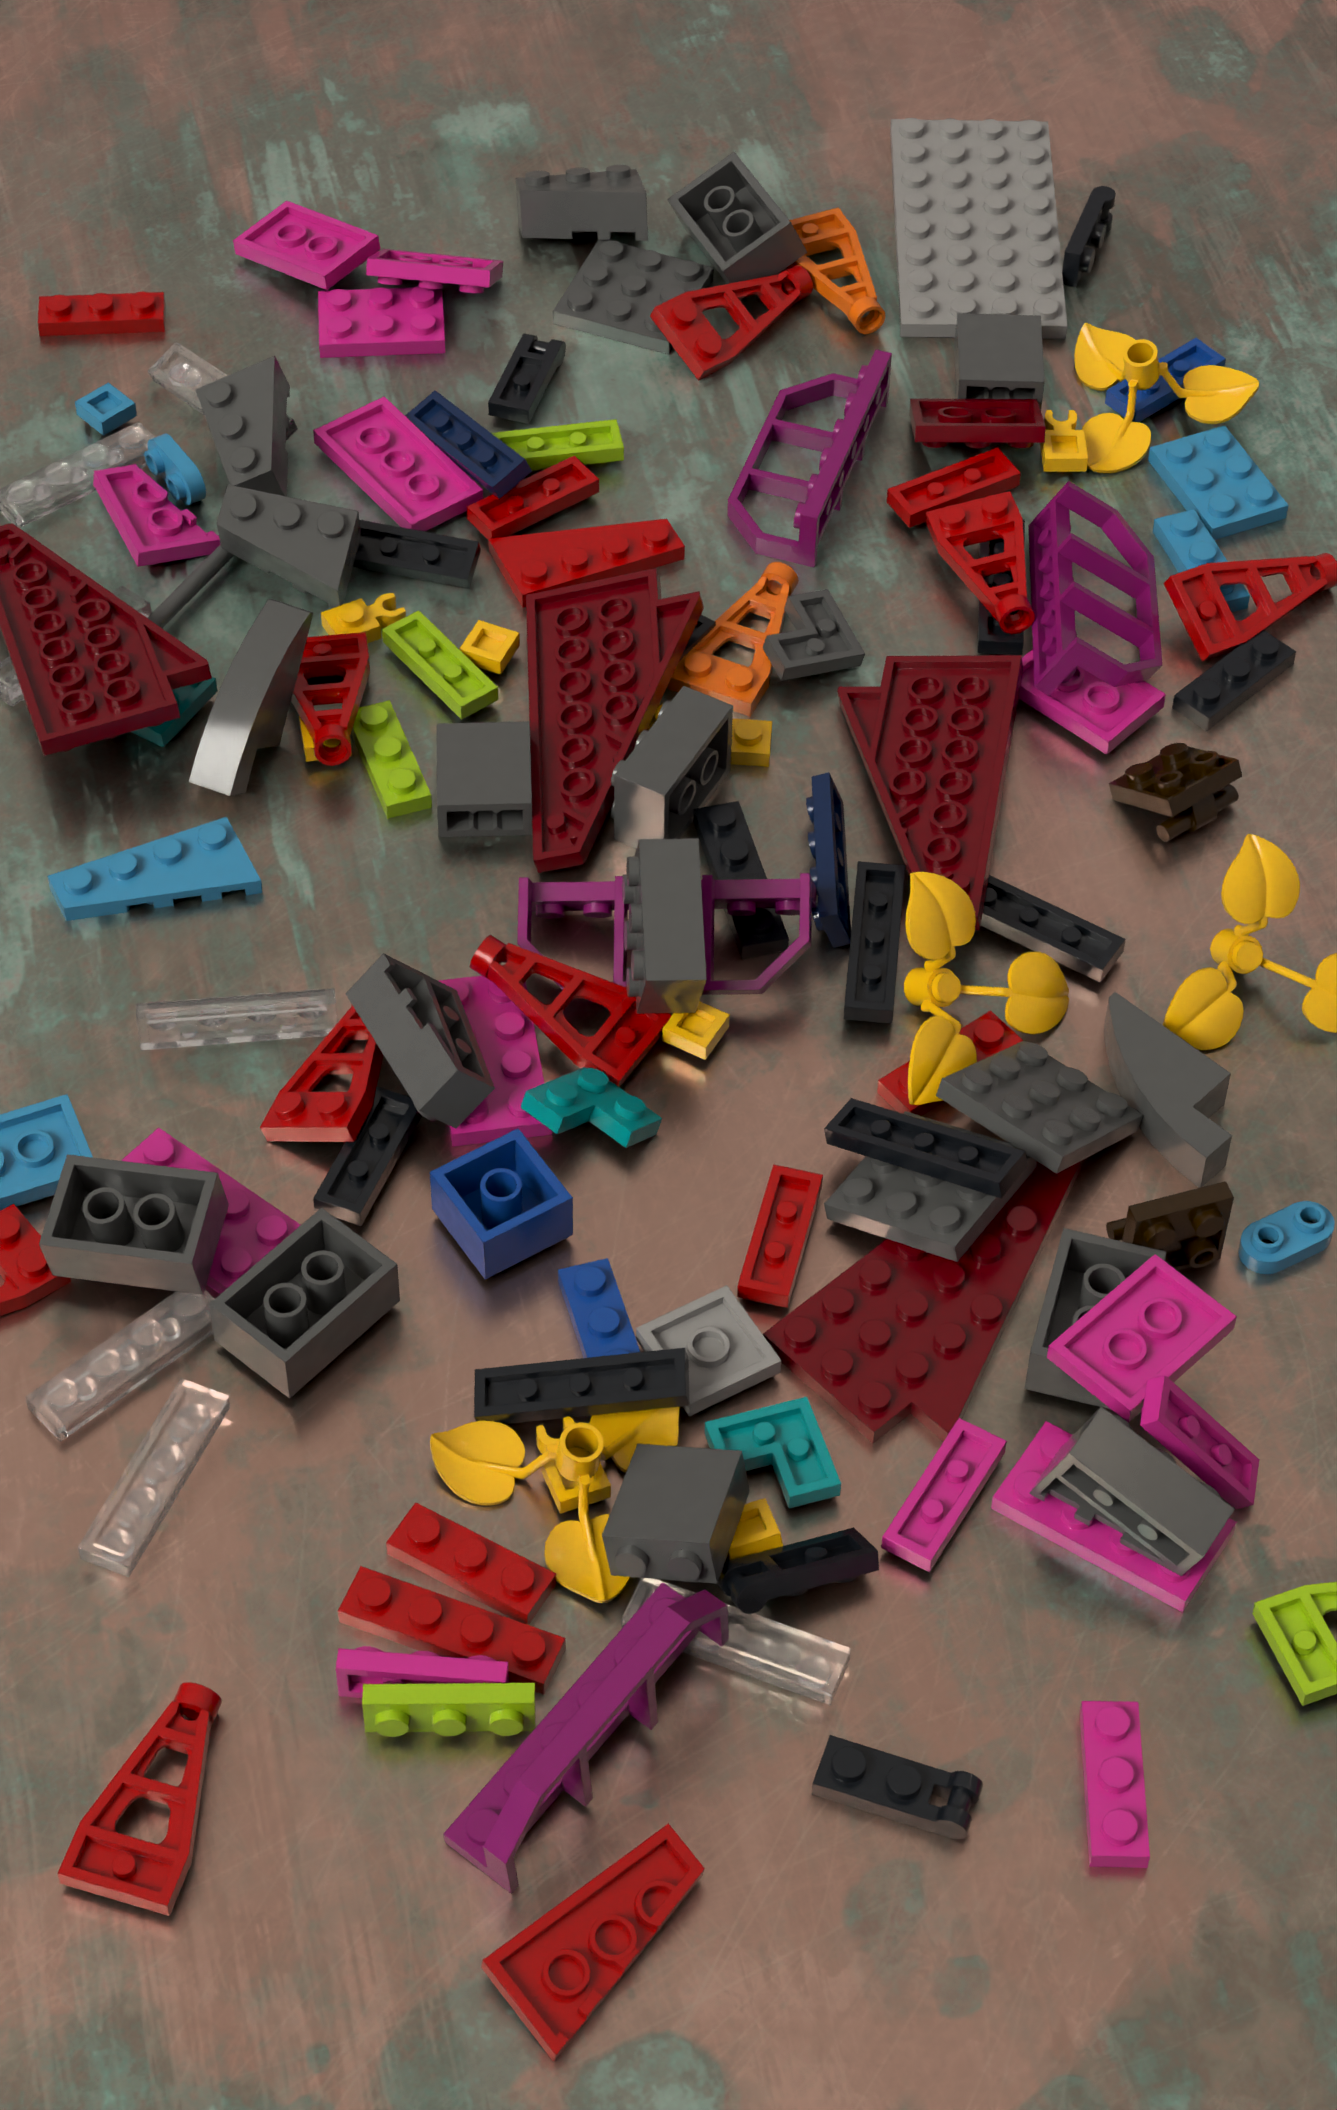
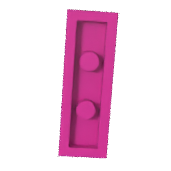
(1199, 1442)
(943, 1494)
(375, 1666)
(1114, 1784)

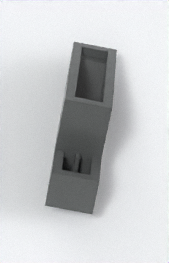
(252, 699)
(1172, 1089)

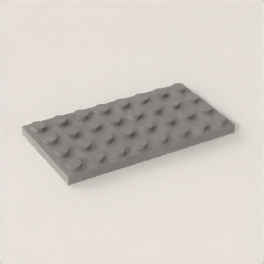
(975, 224)

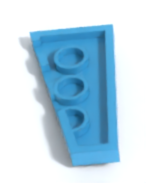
(177, 866)

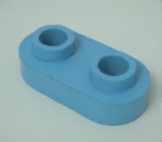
(176, 469)
(1290, 1235)

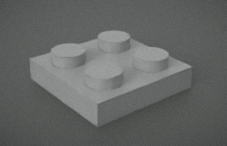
(721, 1345)

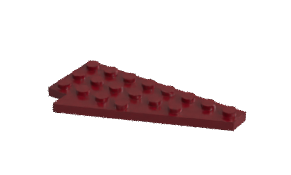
(594, 685)
(915, 1327)

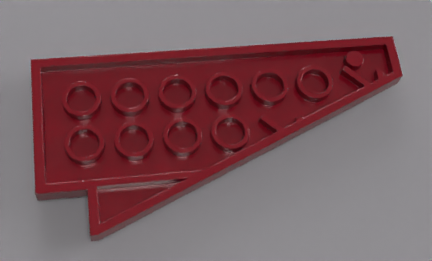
(82, 652)
(939, 758)

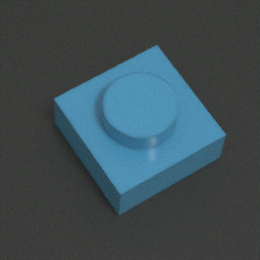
(105, 408)

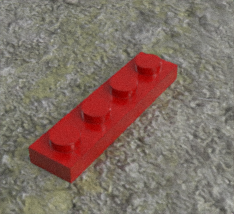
(449, 1627)

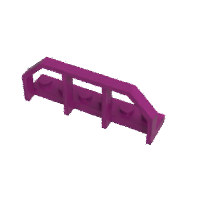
(839, 453)
(1057, 595)
(737, 896)
(562, 1744)

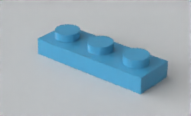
(1191, 545)

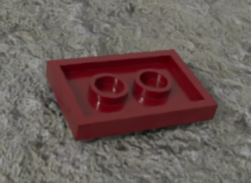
(977, 422)

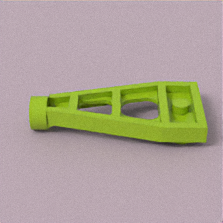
(1302, 1639)

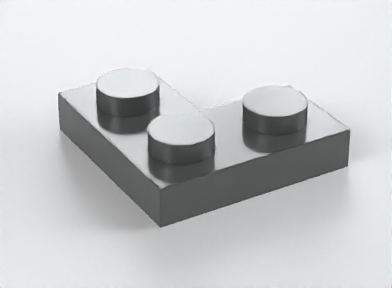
(819, 643)

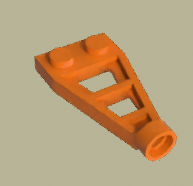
(828, 232)
(729, 680)

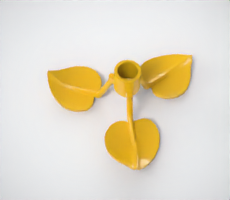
(1106, 356)
(1255, 887)
(935, 922)
(486, 1456)

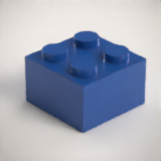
(501, 1203)

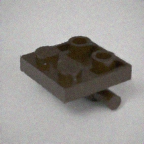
(1180, 784)
(1184, 1225)

